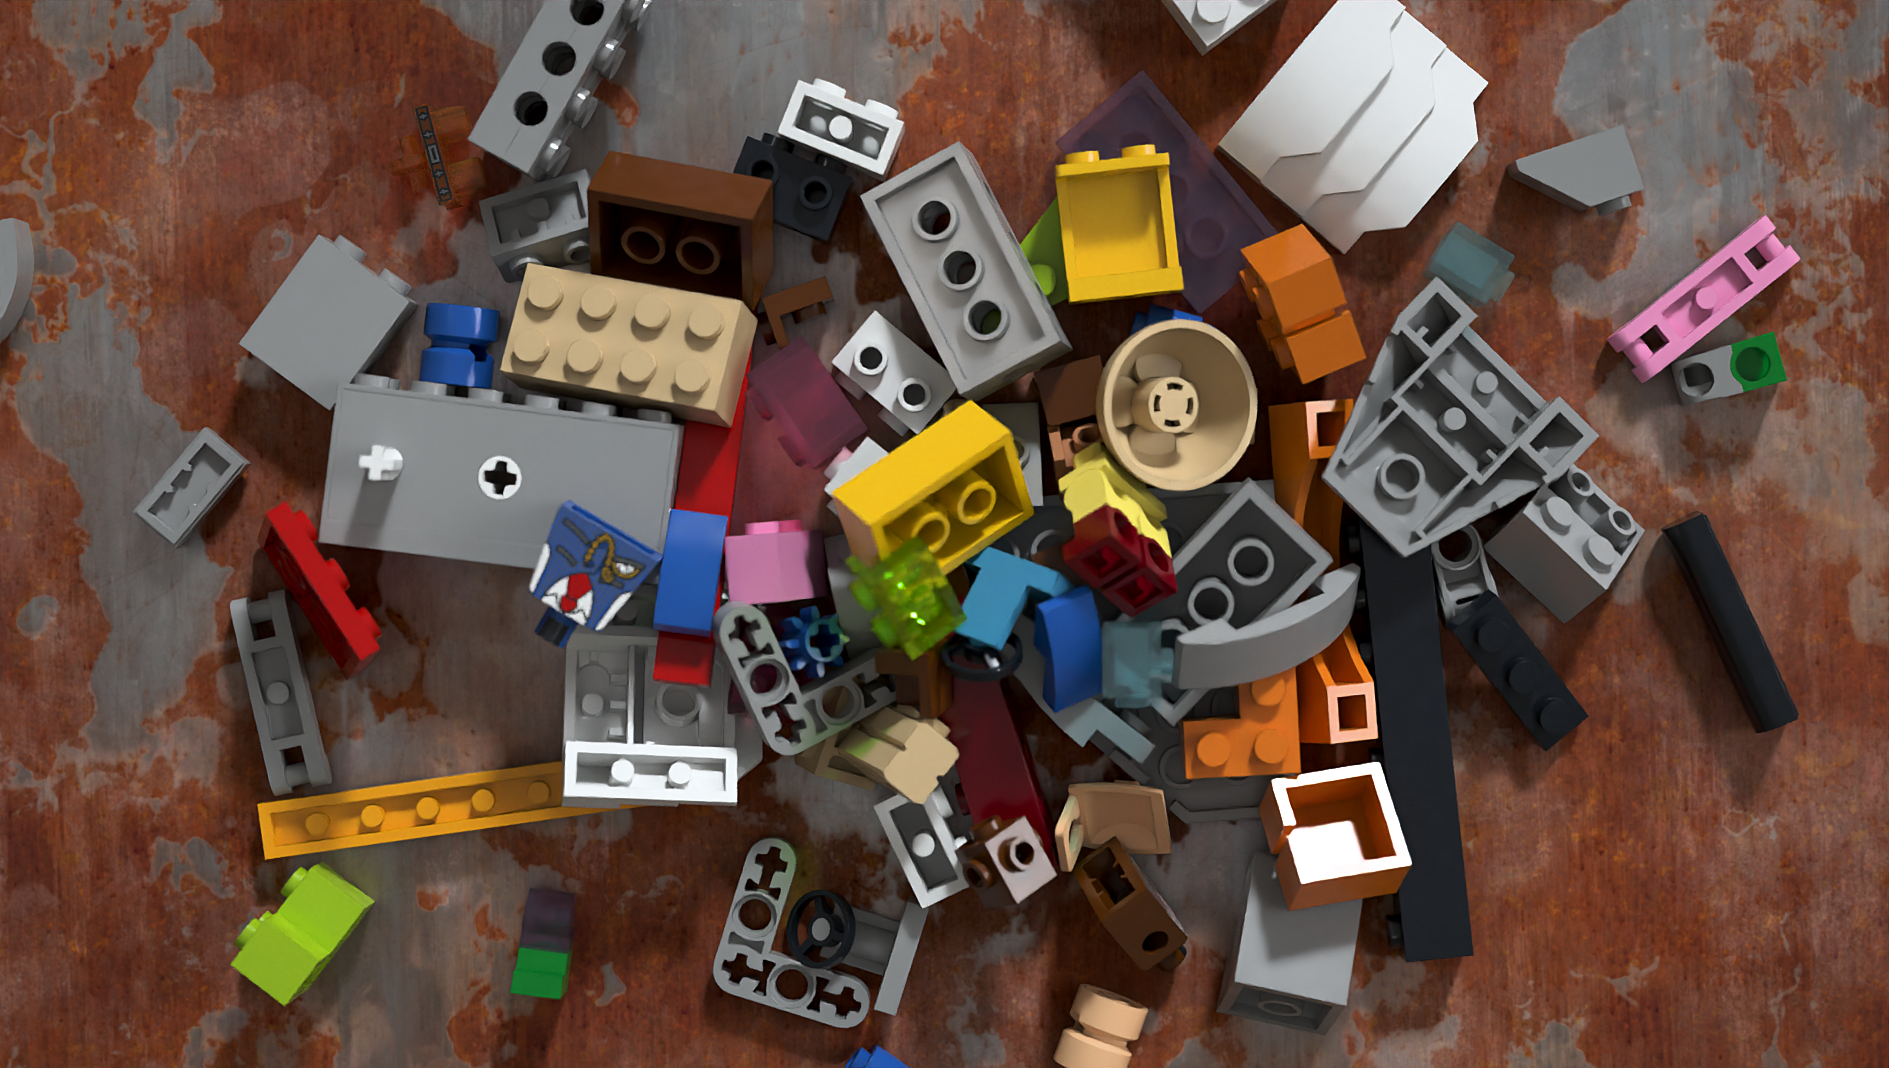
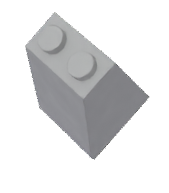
(1288, 963)

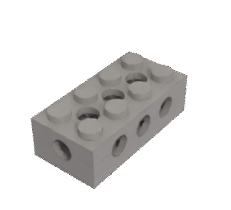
(533, 82)
(930, 263)

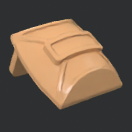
(1108, 810)

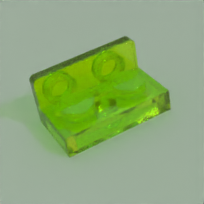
(907, 597)

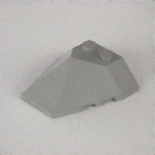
(1446, 429)

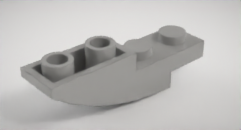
(1082, 718)

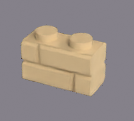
(900, 751)

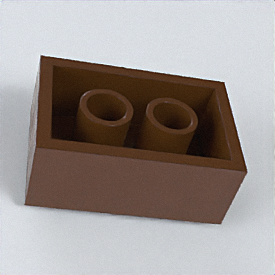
(681, 227)

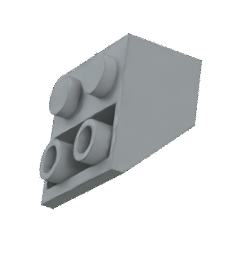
(1565, 542)

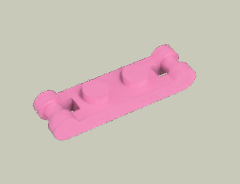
(1704, 299)

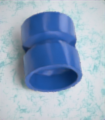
(459, 345)

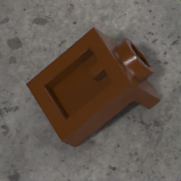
(802, 302)

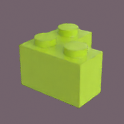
(295, 944)

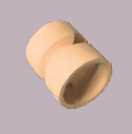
(1101, 1029)

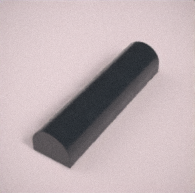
(1730, 622)

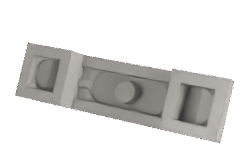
(1228, 657)

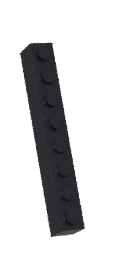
(1413, 743)

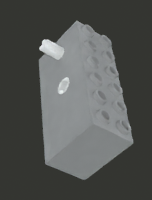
(427, 465)

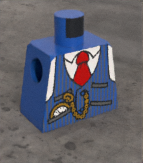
(586, 573)

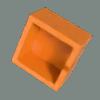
(1296, 296)
(1334, 836)

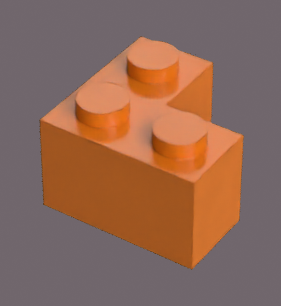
(1251, 742)

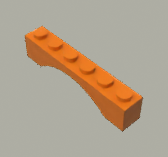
(1333, 685)

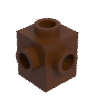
(1004, 861)

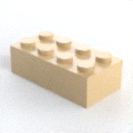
(629, 344)

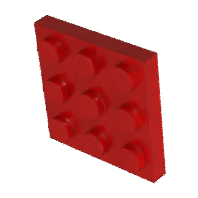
(319, 589)

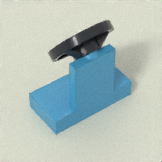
(992, 610)

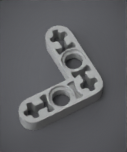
(803, 702)
(758, 945)

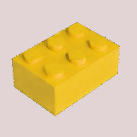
(947, 485)

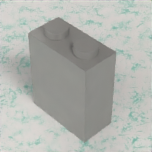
(330, 319)

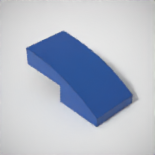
(690, 572)
(1071, 643)

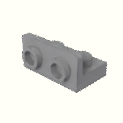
(539, 225)

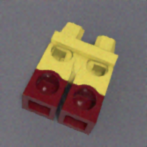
(1117, 533)

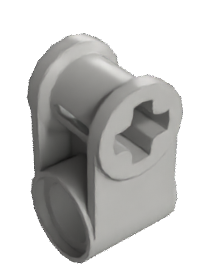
(1460, 576)

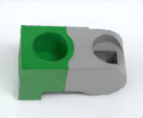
(1729, 370)

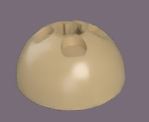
(1200, 405)

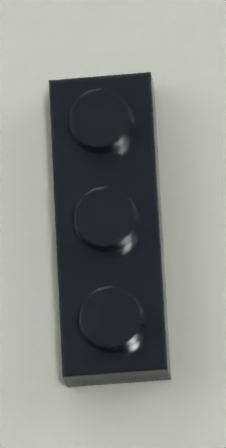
(1516, 670)

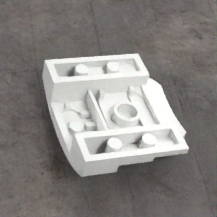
(1359, 122)
(643, 737)

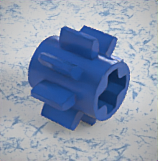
(828, 641)

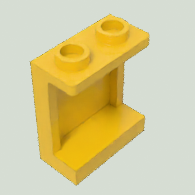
(1117, 225)

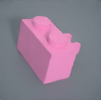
(775, 563)

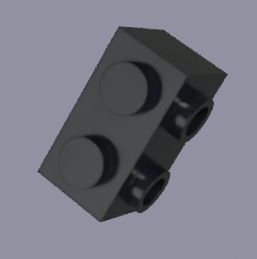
(805, 193)

